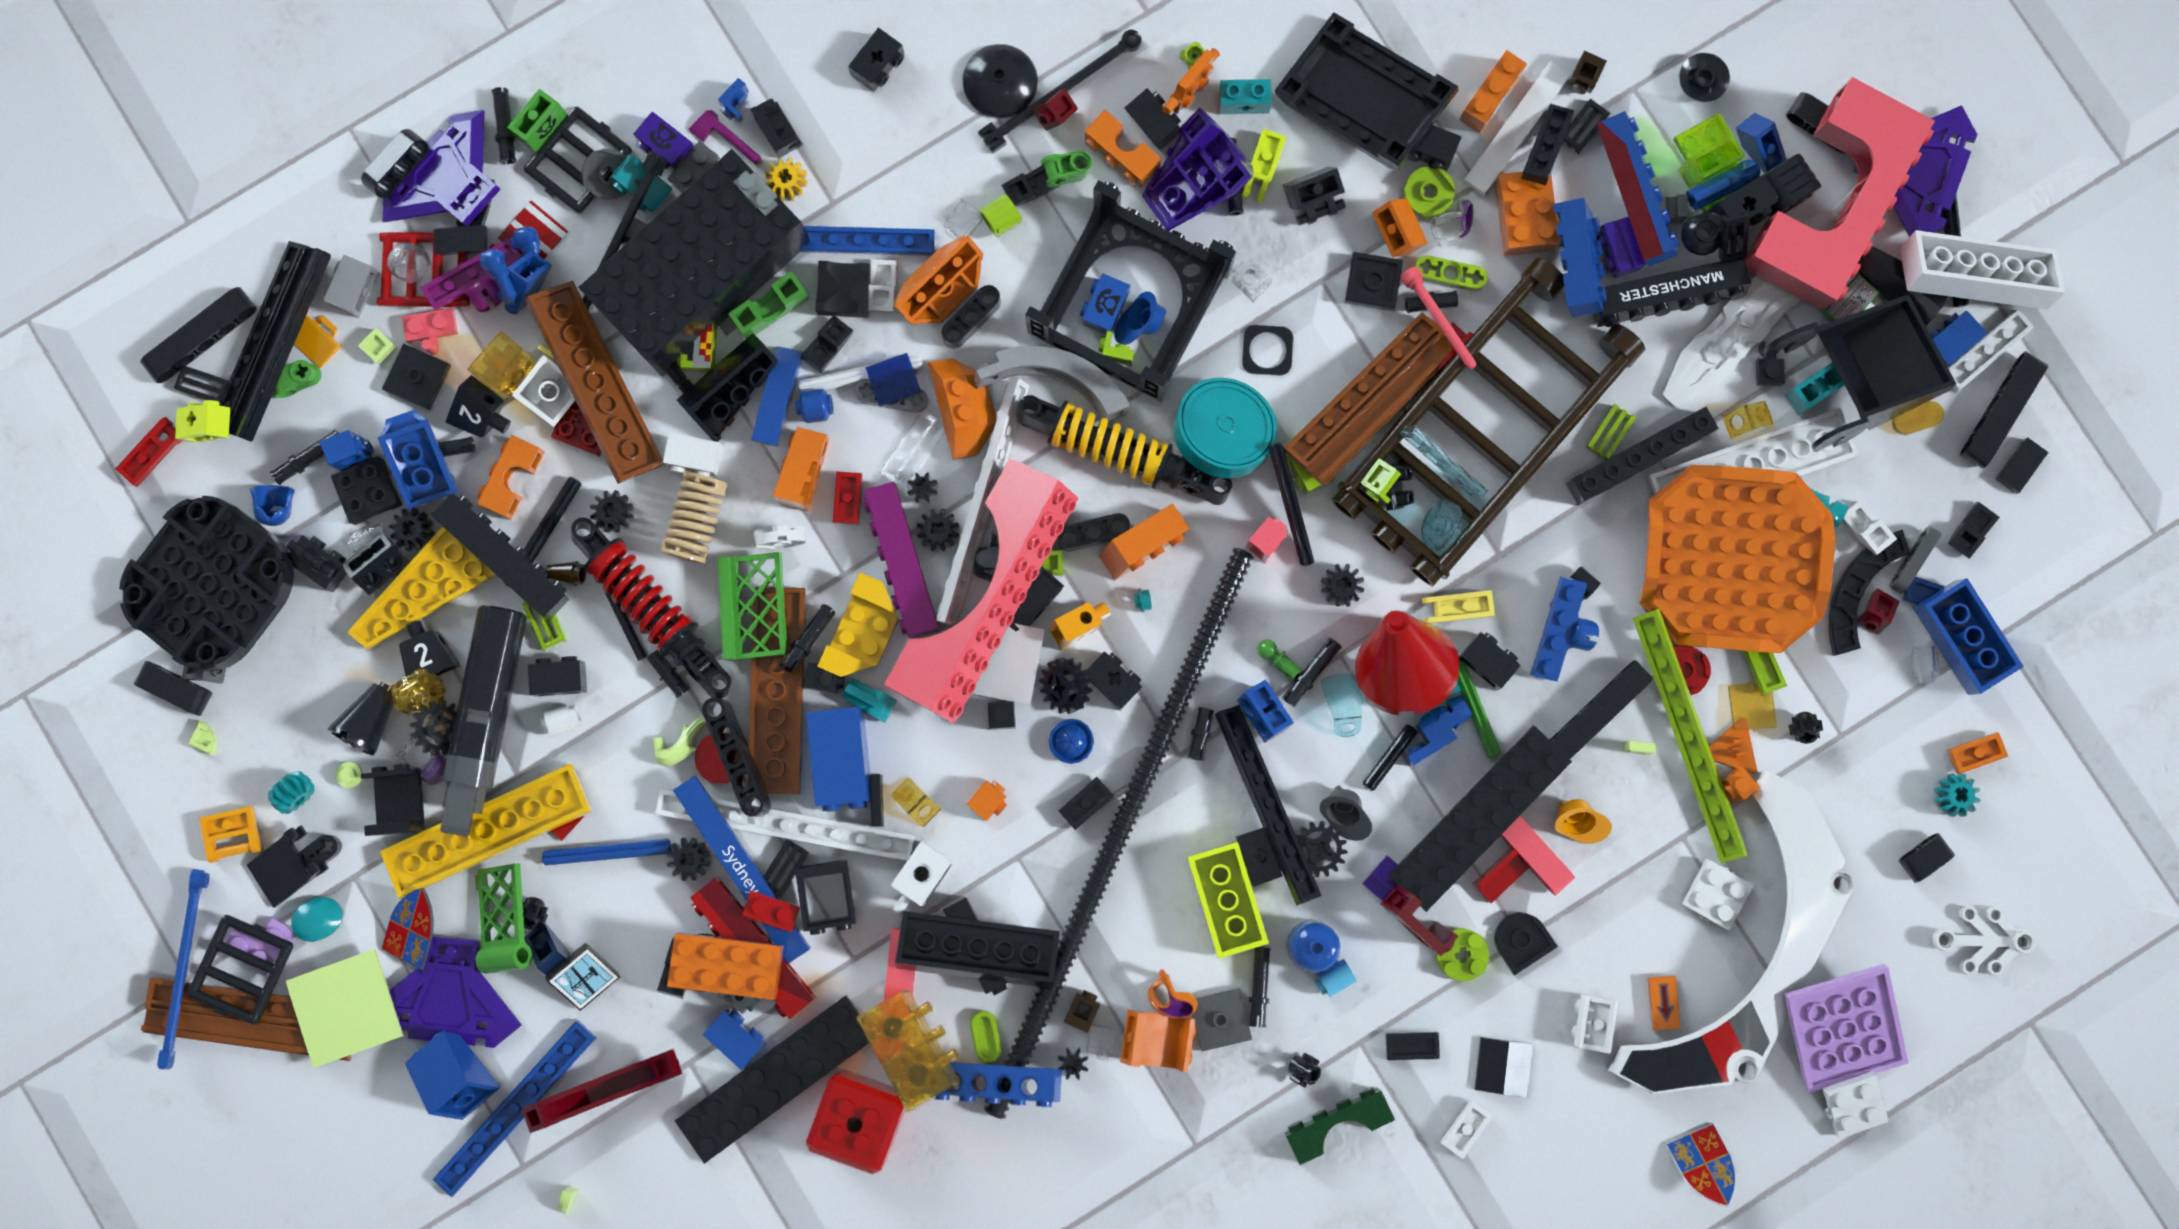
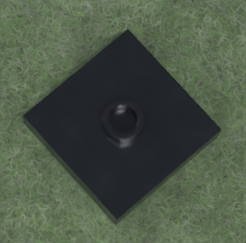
(1373, 281)
(416, 377)

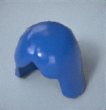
(269, 496)

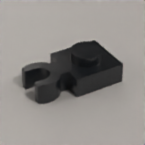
(1769, 370)

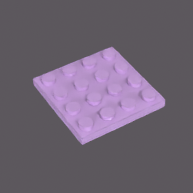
(1846, 1027)

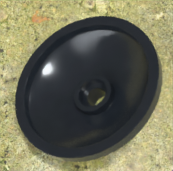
(1004, 95)

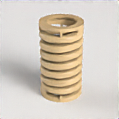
(684, 522)

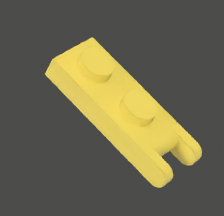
(1461, 606)

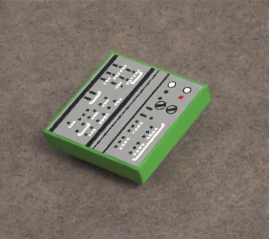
(1855, 300)

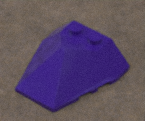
(1197, 173)

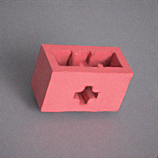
(1267, 538)

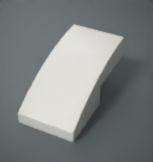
(882, 285)
(1867, 529)

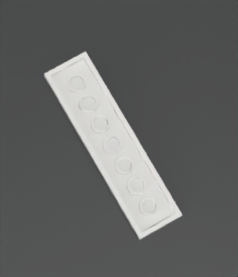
(1780, 450)

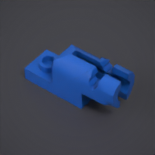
(1437, 729)

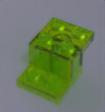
(1707, 152)

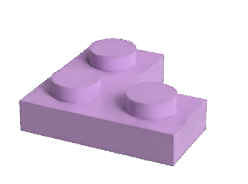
(259, 947)

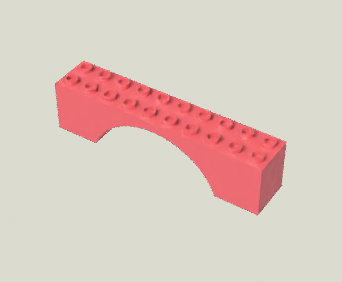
(945, 667)

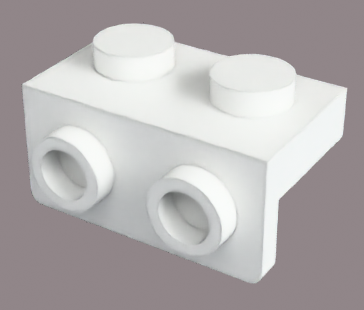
(1594, 1023)

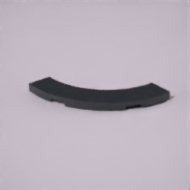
(1851, 589)

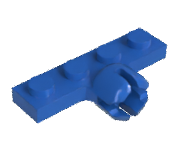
(1563, 629)

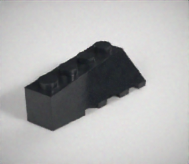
(727, 386)

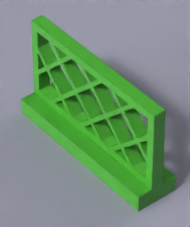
(731, 606)

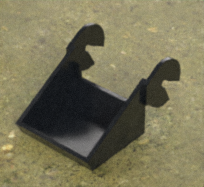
(1882, 360)

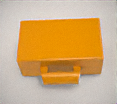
(316, 342)

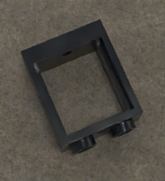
(821, 869)

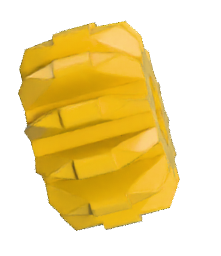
(781, 171)

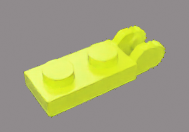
(1265, 161)

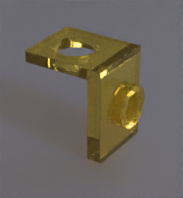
(1753, 415)
(913, 799)

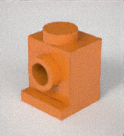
(1738, 785)

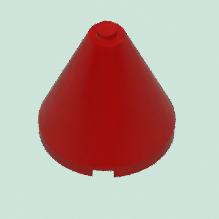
(1406, 665)

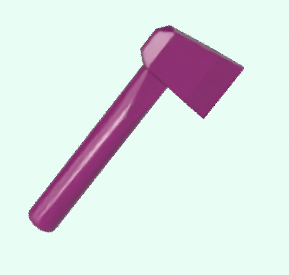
(708, 121)

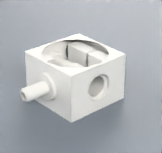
(911, 886)

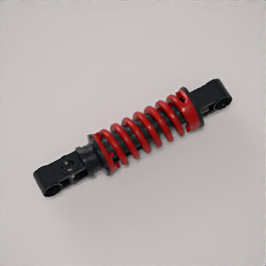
(648, 607)

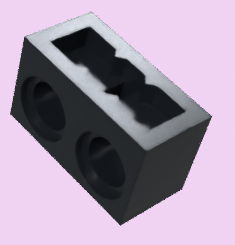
(375, 563)

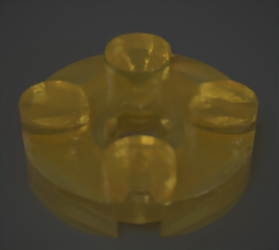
(406, 691)

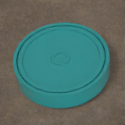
(1224, 427)

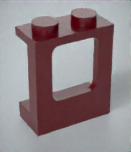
(1402, 905)

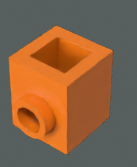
(988, 800)

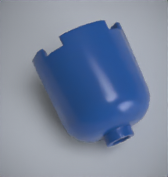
(1313, 946)

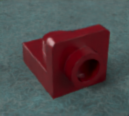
(1055, 109)
(1878, 612)

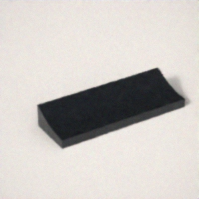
(977, 949)

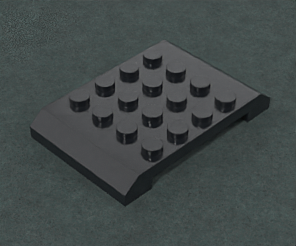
(1365, 93)

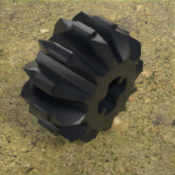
(616, 520)
(403, 534)
(938, 539)
(1336, 578)
(688, 849)

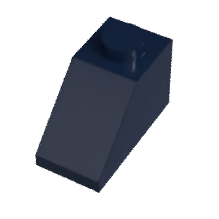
(546, 948)

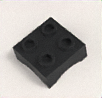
(843, 289)
(366, 490)

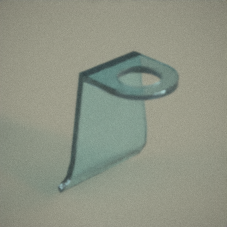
(1344, 702)

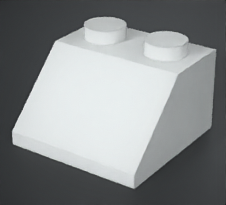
(545, 391)

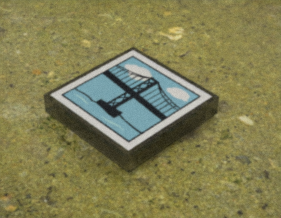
(582, 976)

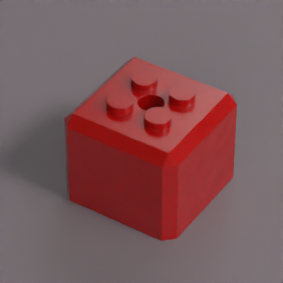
(860, 1097)

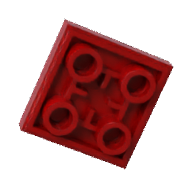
(575, 431)

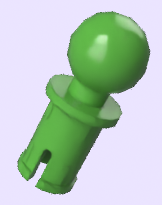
(1268, 650)

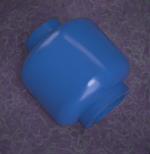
(814, 405)

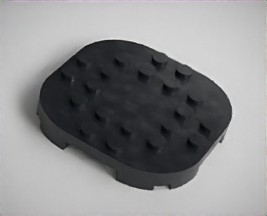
(207, 584)

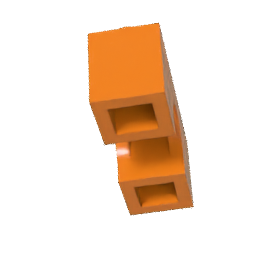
(1493, 91)
(1135, 164)
(515, 456)

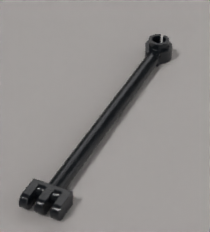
(997, 134)
(654, 166)

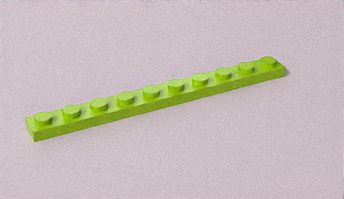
(1690, 736)

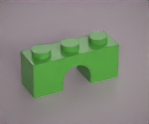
(782, 298)

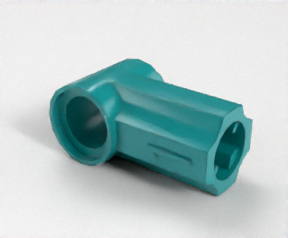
(874, 702)

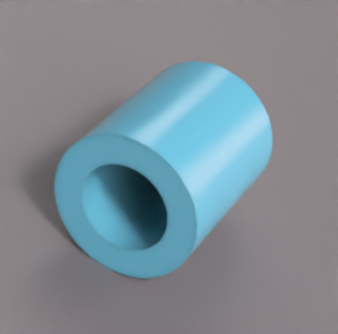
(1335, 978)

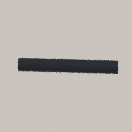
(627, 629)

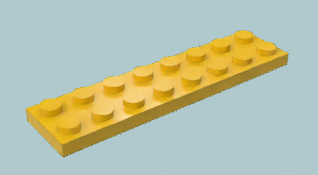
(501, 826)

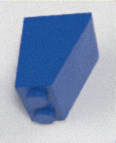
(450, 1077)

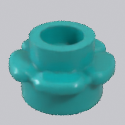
(1143, 600)

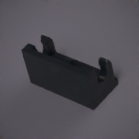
(776, 127)

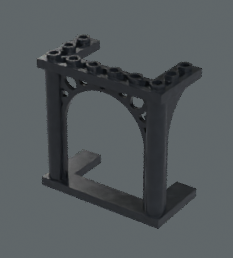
(1107, 212)

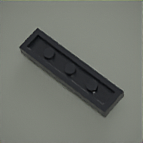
(1547, 144)

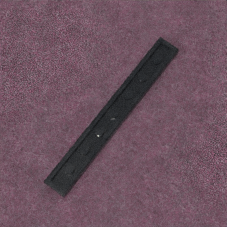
(1268, 805)

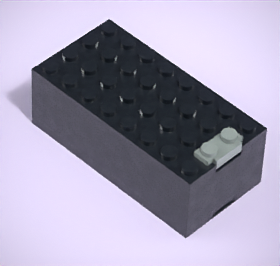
(696, 261)

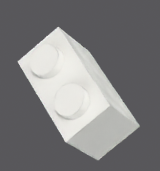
(692, 455)

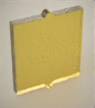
(1751, 709)

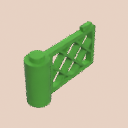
(509, 952)

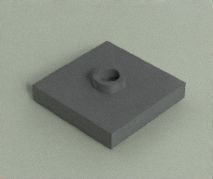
(1221, 1020)

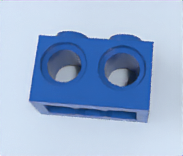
(346, 450)
(1265, 711)

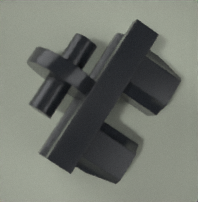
(1399, 497)

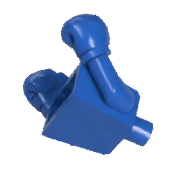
(522, 277)

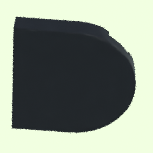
(1522, 941)

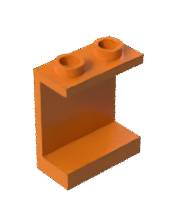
(1157, 1040)

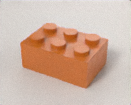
(1526, 215)

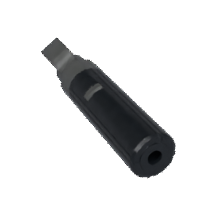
(481, 715)

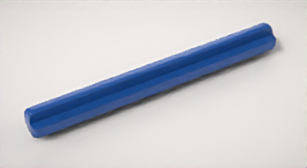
(606, 851)

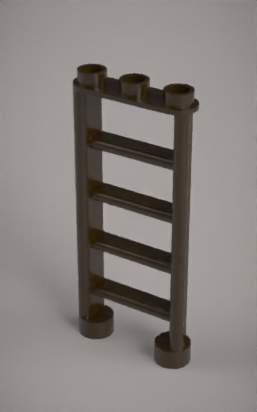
(1545, 282)

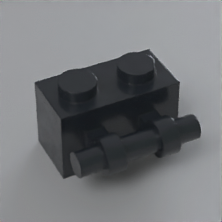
(1312, 189)
(317, 562)

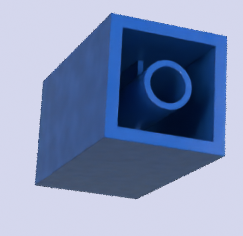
(839, 758)

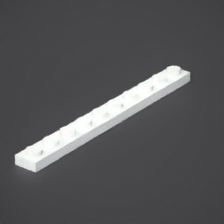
(978, 512)
(801, 828)

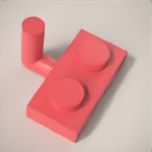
(429, 327)

